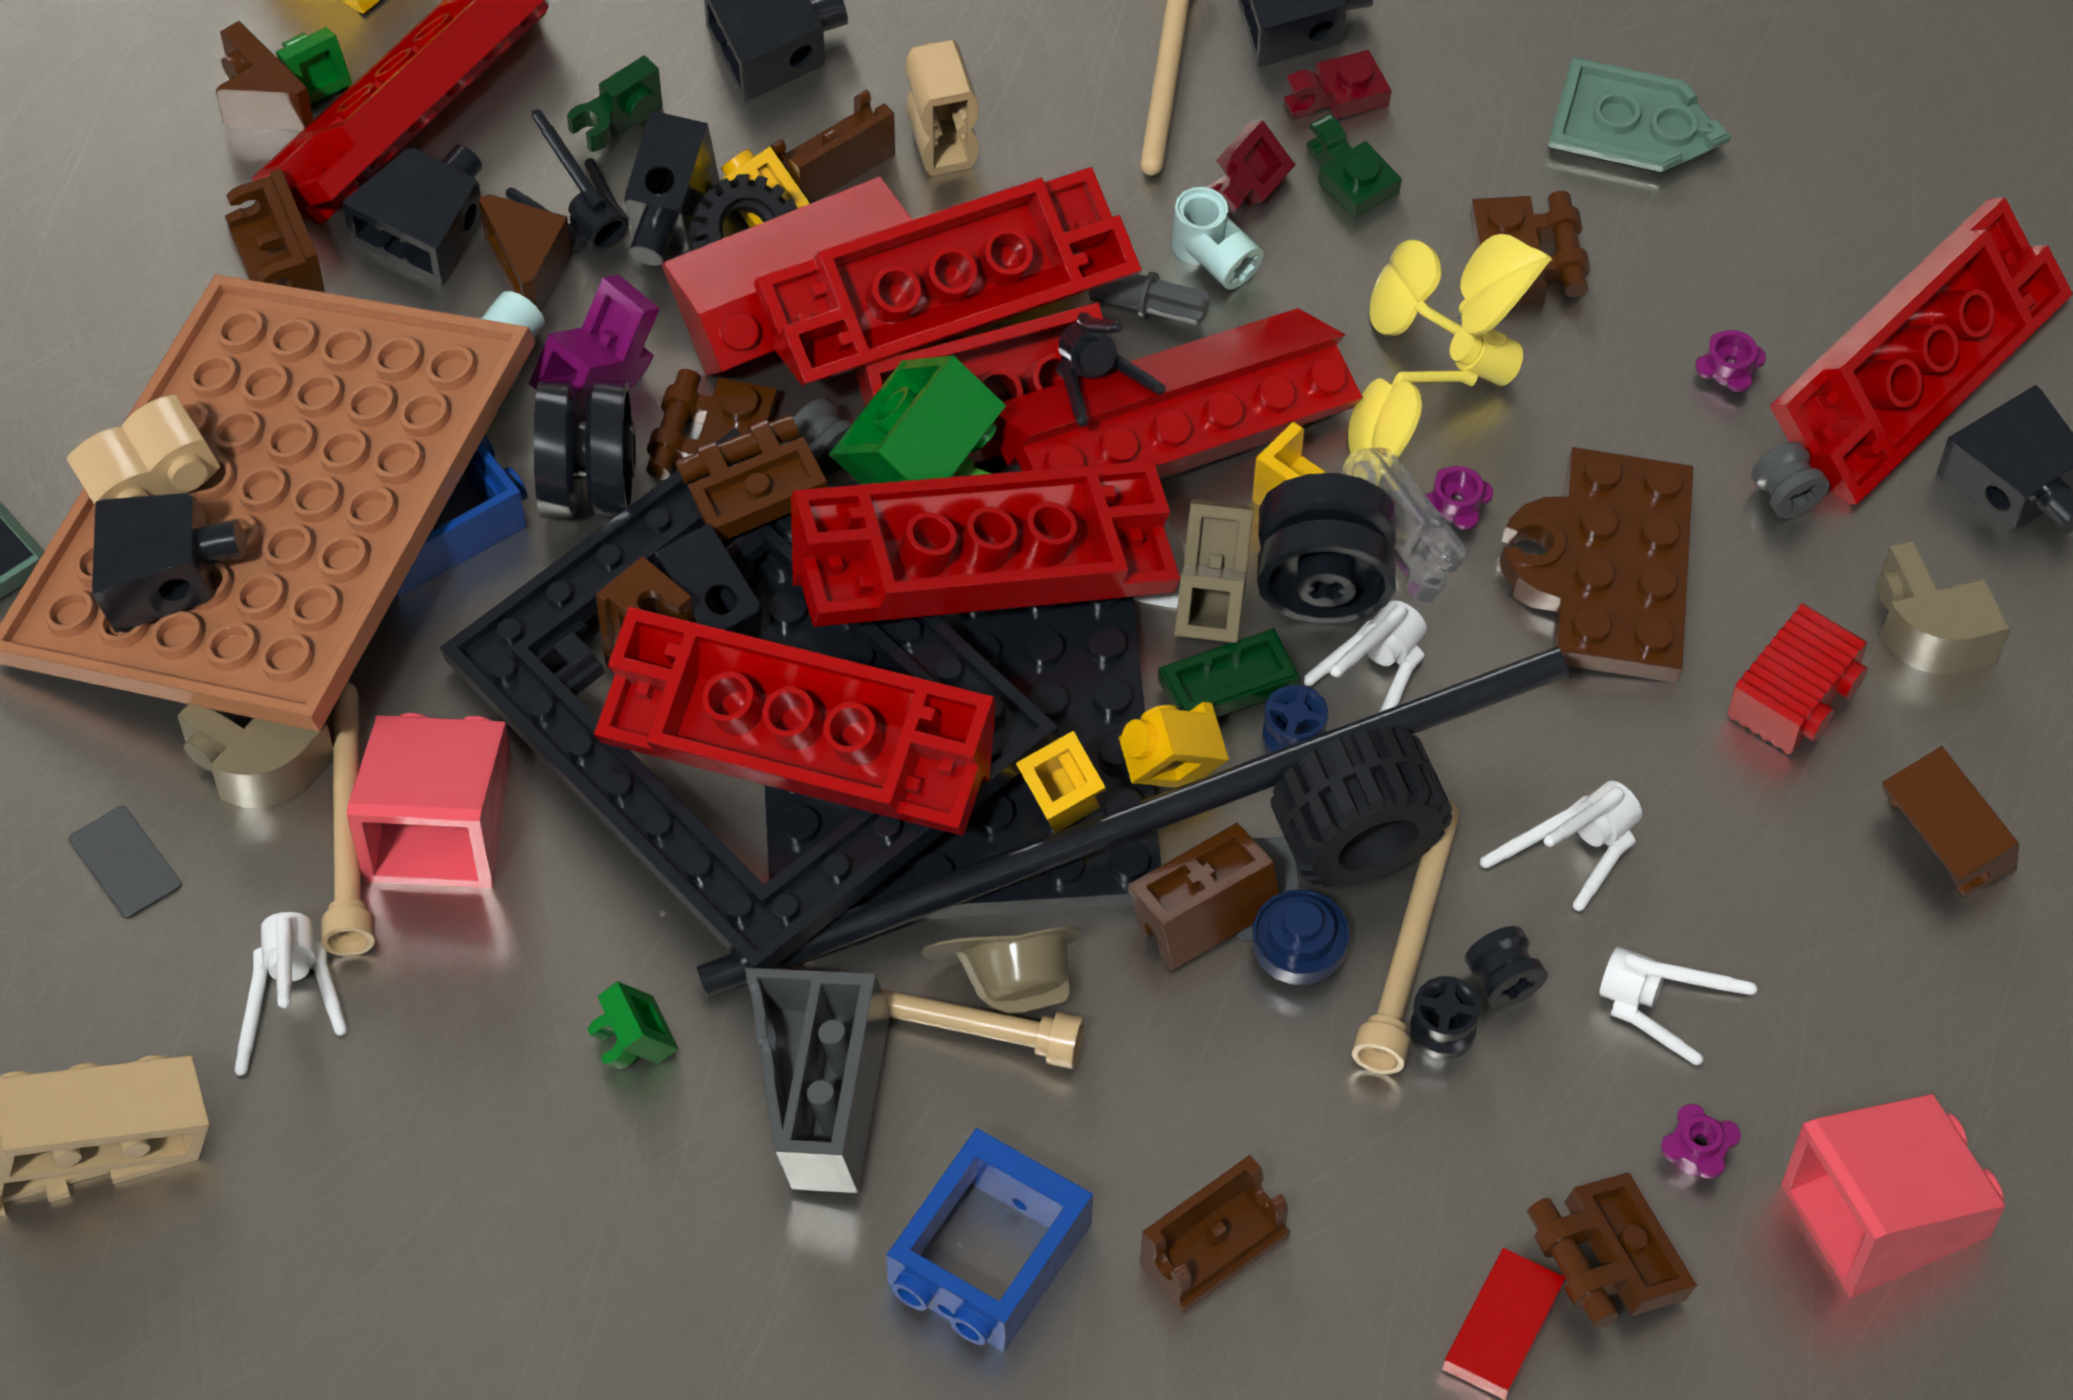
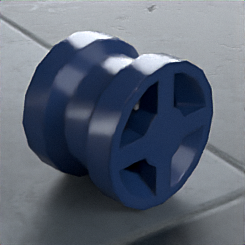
(1289, 709)

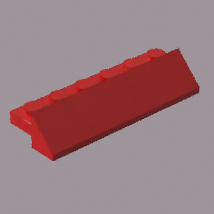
(397, 99)
(944, 275)
(1921, 350)
(1217, 401)
(981, 542)
(798, 720)

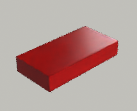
(1504, 1323)

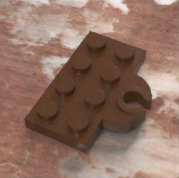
(1609, 562)

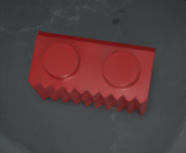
(1798, 679)

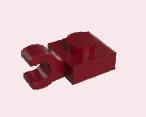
(1344, 84)
(1252, 166)

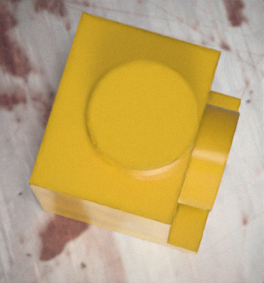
(1173, 745)
(1062, 781)

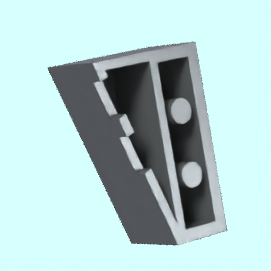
(821, 1069)

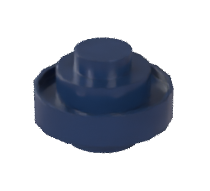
(1300, 937)

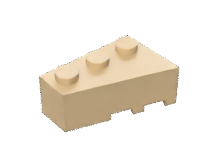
(97, 1123)

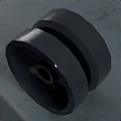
(578, 449)
(1327, 548)

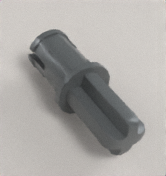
(1155, 297)

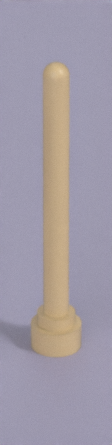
(1164, 87)
(348, 923)
(1053, 1038)
(1383, 1040)

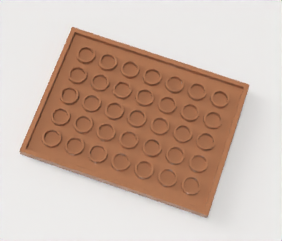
(334, 455)

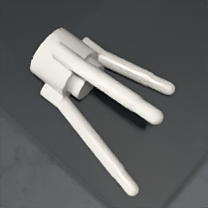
(1386, 640)
(1598, 819)
(286, 955)
(1638, 979)

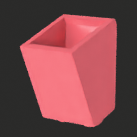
(430, 800)
(1890, 1190)

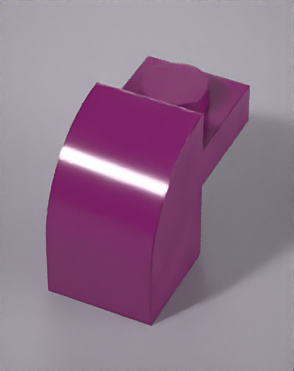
(606, 345)

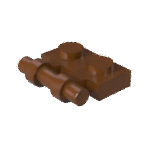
(1560, 225)
(730, 407)
(757, 488)
(1627, 1241)

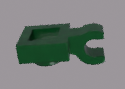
(622, 102)
(1352, 176)

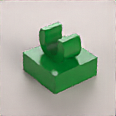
(316, 63)
(637, 1025)

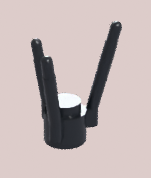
(594, 213)
(1092, 353)

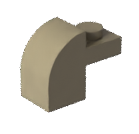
(1214, 571)
(1937, 628)
(255, 764)

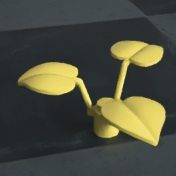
(1491, 286)

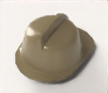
(1013, 971)

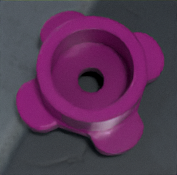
(1731, 347)
(1463, 484)
(1695, 1158)

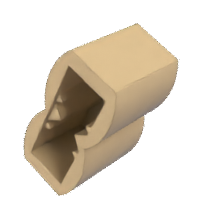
(942, 107)
(147, 456)

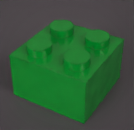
(919, 423)

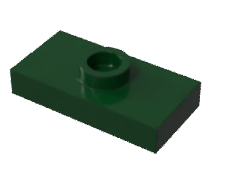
(1230, 674)

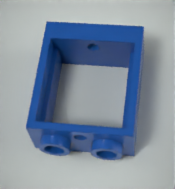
(477, 528)
(1019, 1184)

